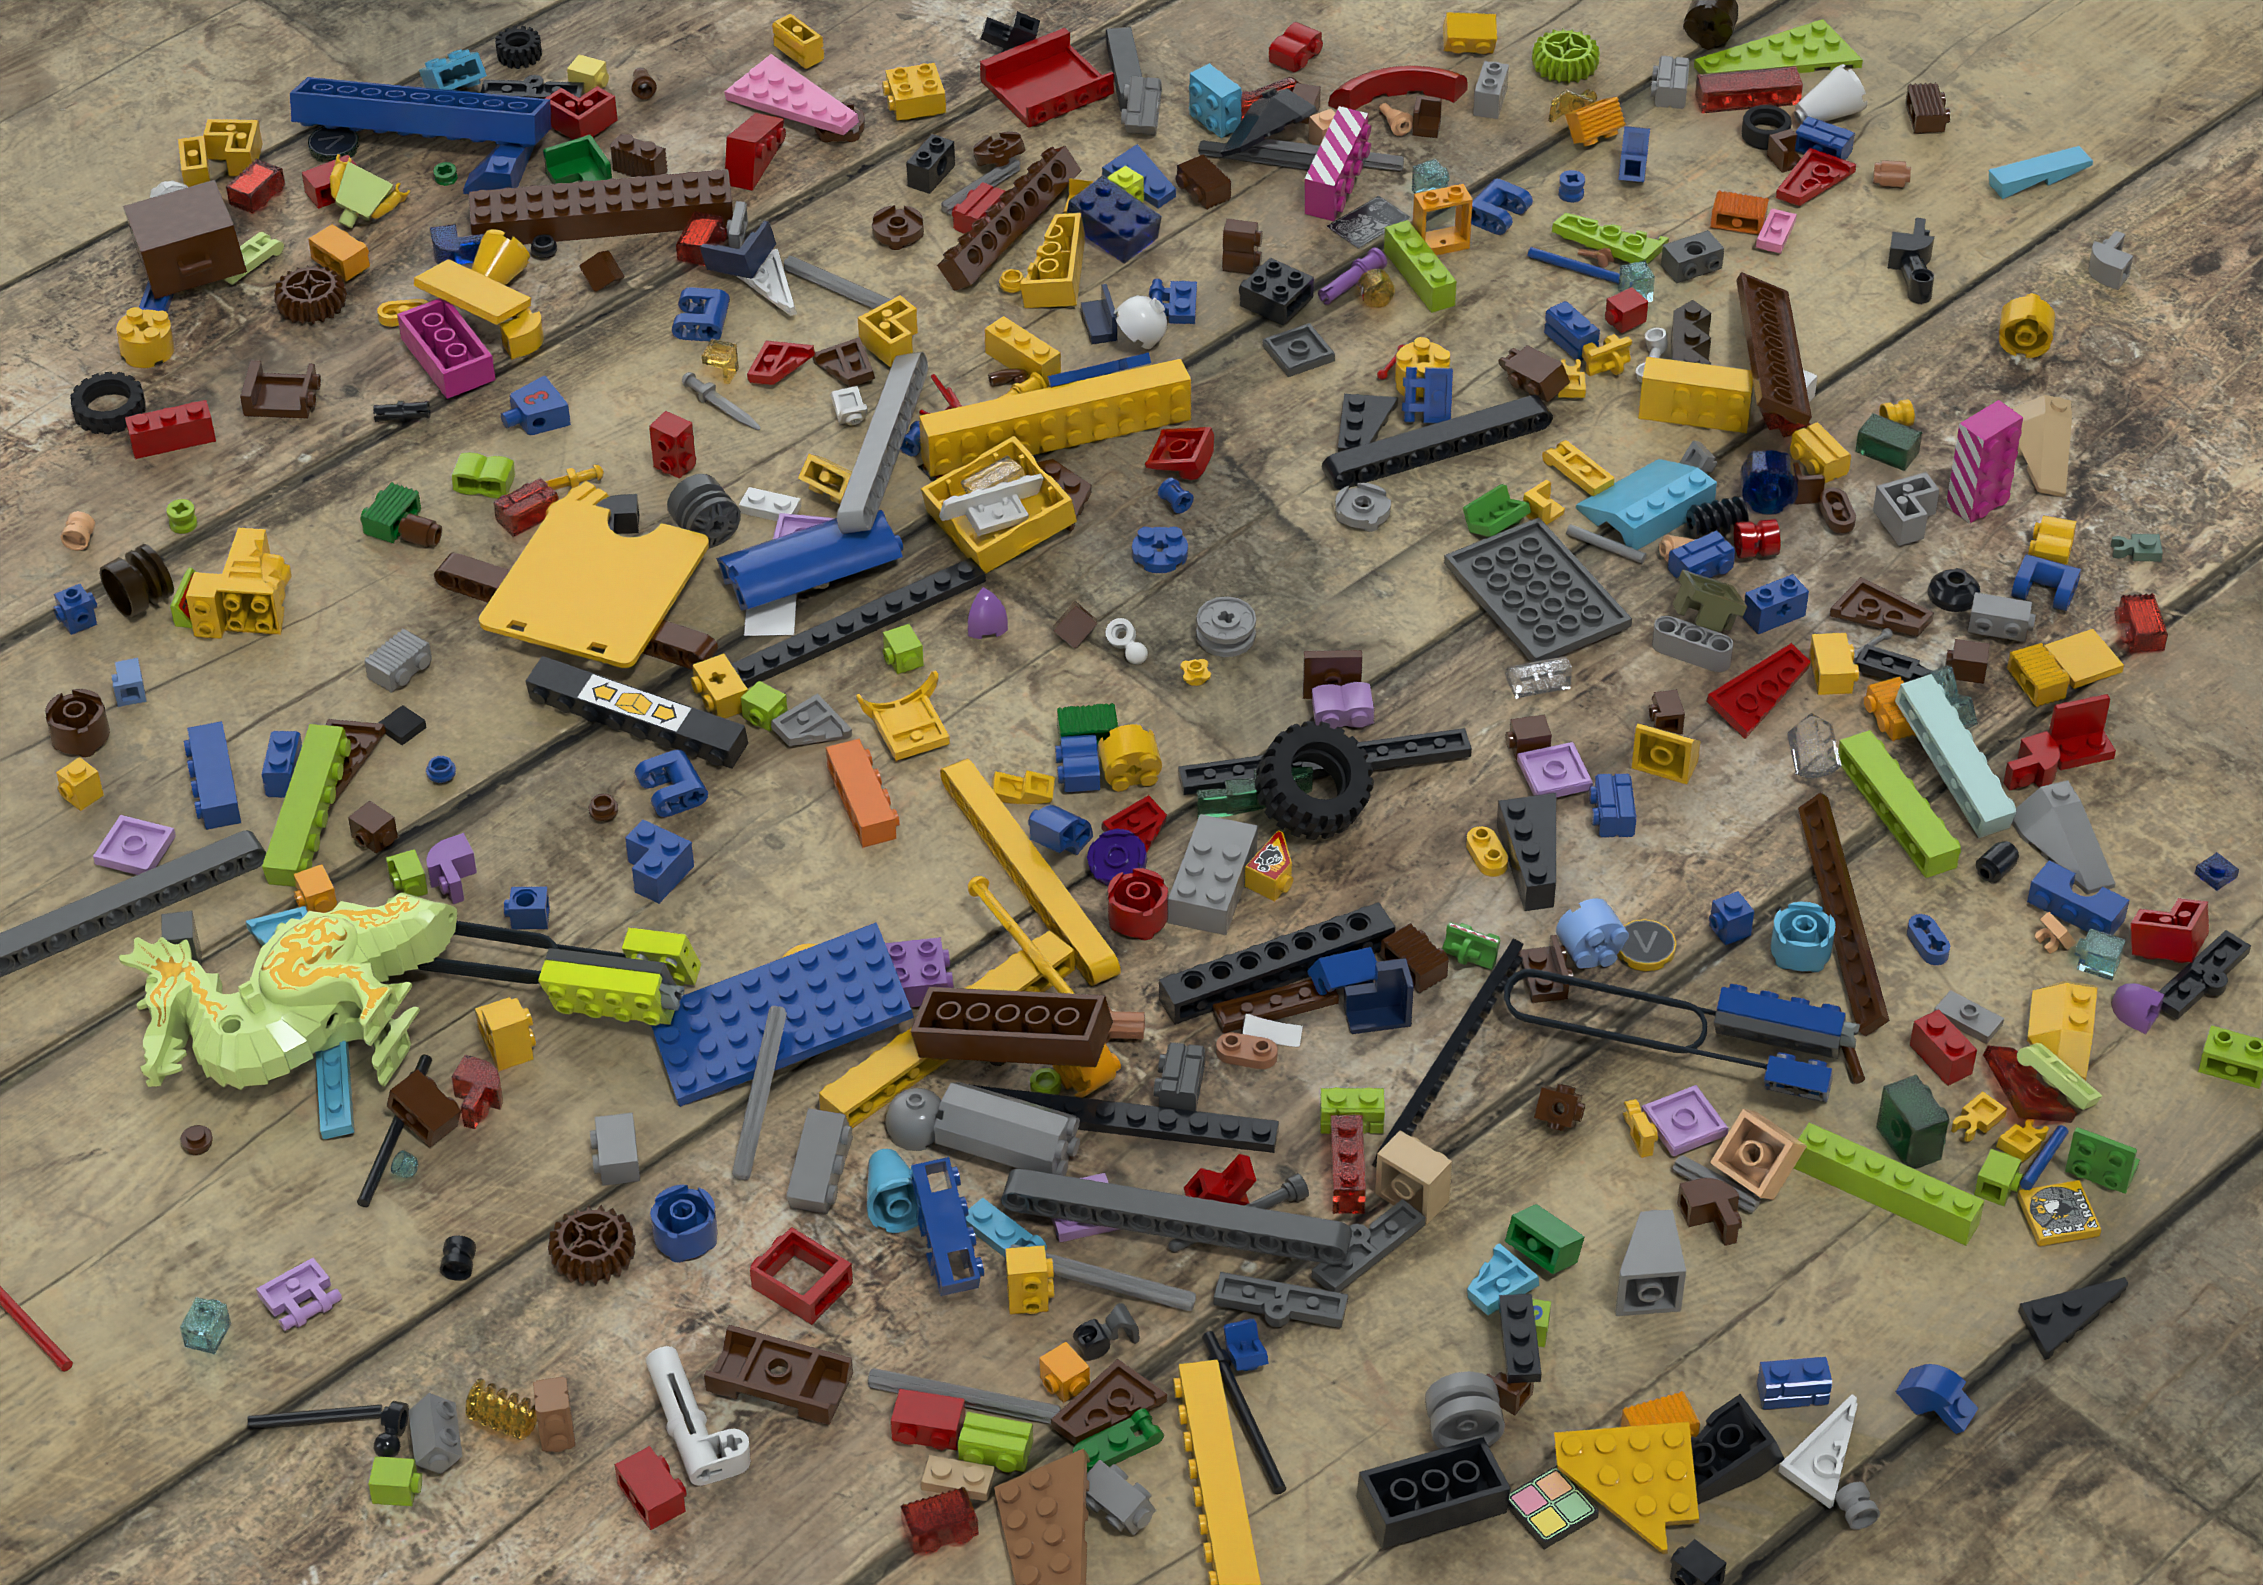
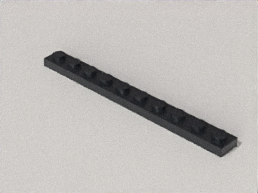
(859, 622)
(1381, 754)
(1457, 1043)
(1158, 1122)

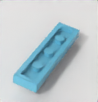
(335, 1091)

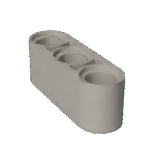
(1692, 643)

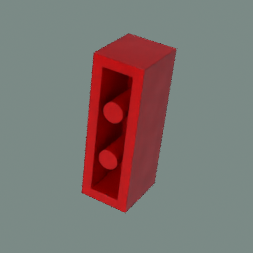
(170, 429)

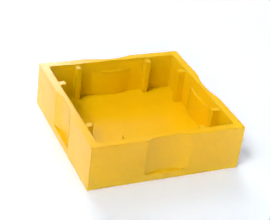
(1047, 511)

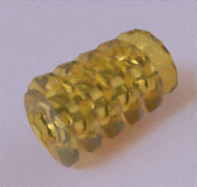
(499, 1412)

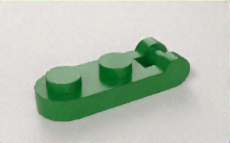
(1119, 1440)

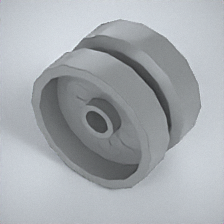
(1464, 1409)

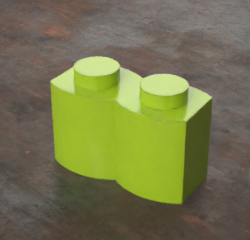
(483, 475)

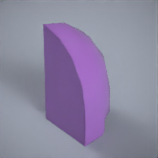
(987, 616)
(2137, 1006)

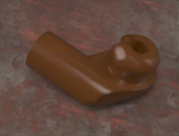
(1007, 375)

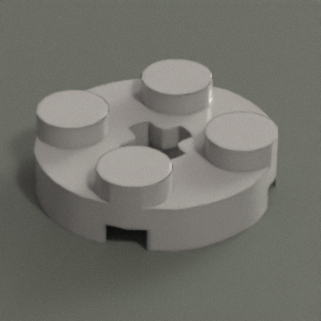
(1367, 518)

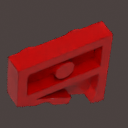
(778, 360)

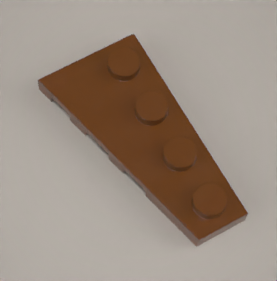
(363, 739)

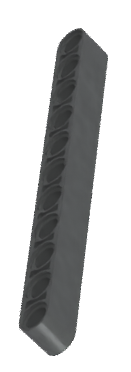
(129, 900)
(1177, 1216)

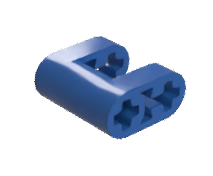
(1498, 194)
(708, 316)
(2048, 573)
(682, 775)

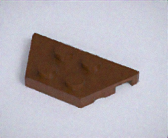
(1072, 484)

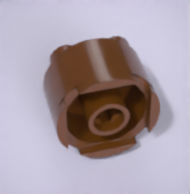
(77, 722)

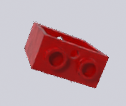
(821, 1295)

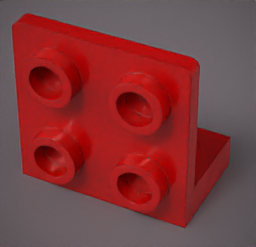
(2080, 732)

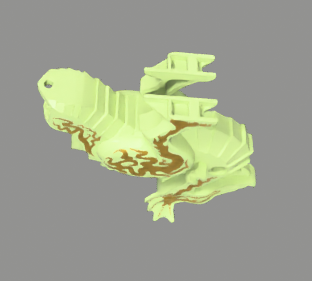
(305, 995)

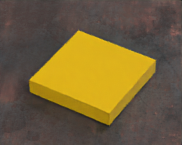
(2085, 658)

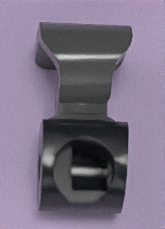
(1095, 1337)

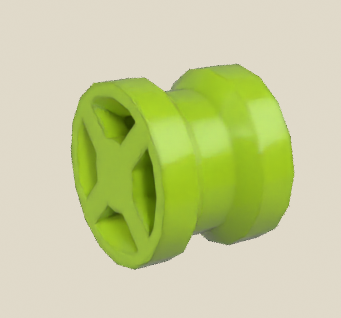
(181, 516)

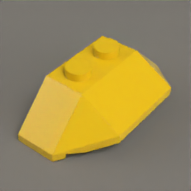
(2064, 1022)

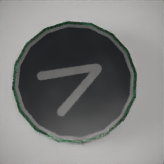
(327, 143)

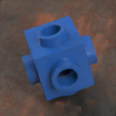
(75, 608)

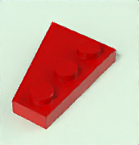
(1812, 176)

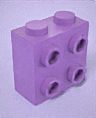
(920, 966)

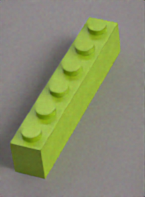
(306, 804)
(1899, 804)
(1889, 1184)

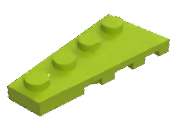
(1622, 244)

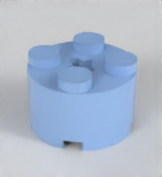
(1592, 934)

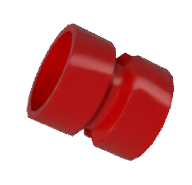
(1758, 538)

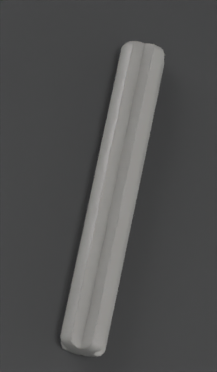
(992, 178)

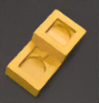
(1030, 789)

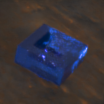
(2216, 871)

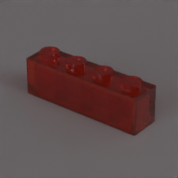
(1748, 89)

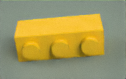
(1020, 349)

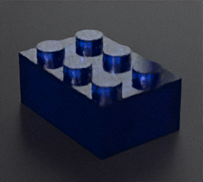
(1115, 219)

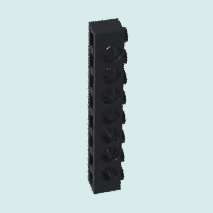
(1271, 962)

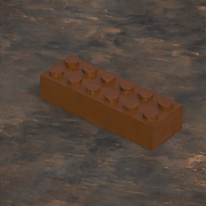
(1012, 1026)

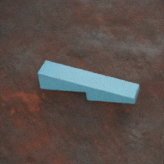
(2048, 168)

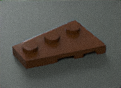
(1881, 608)

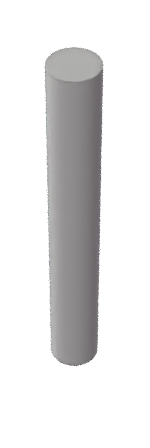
(1606, 543)

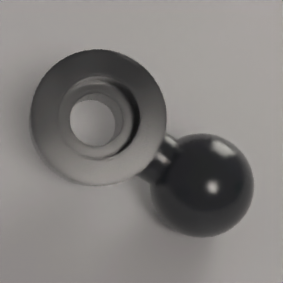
(395, 1422)

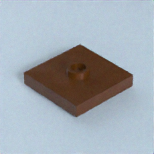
(1330, 667)

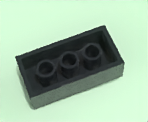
(1433, 1492)

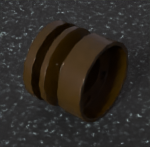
(136, 581)

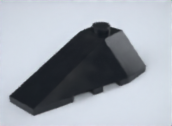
(1267, 117)
(1732, 1450)

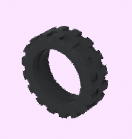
(106, 385)

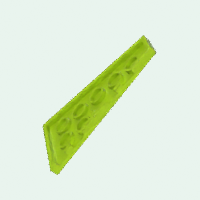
(1803, 46)

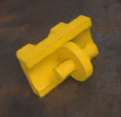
(1607, 357)

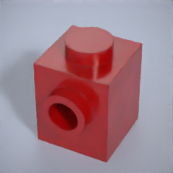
(1626, 310)

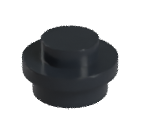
(543, 246)

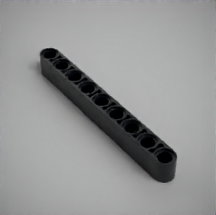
(1437, 442)

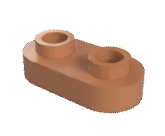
(1246, 1050)

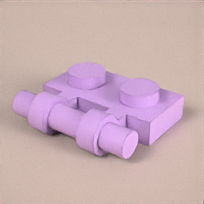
(295, 1287)

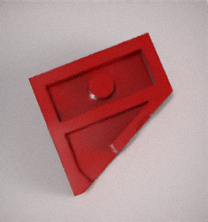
(1141, 818)

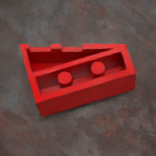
(752, 149)

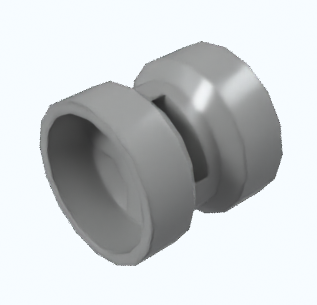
(1859, 1508)

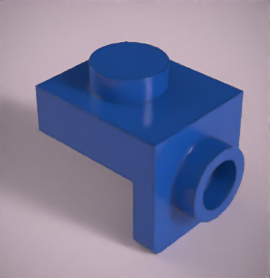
(1244, 1345)

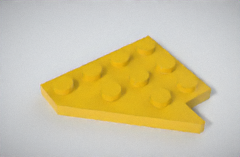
(1636, 1474)

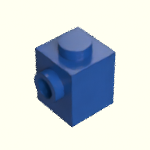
(1731, 918)

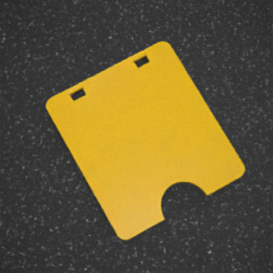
(591, 586)

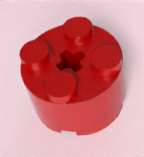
(1138, 903)

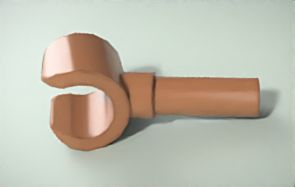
(1603, 255)

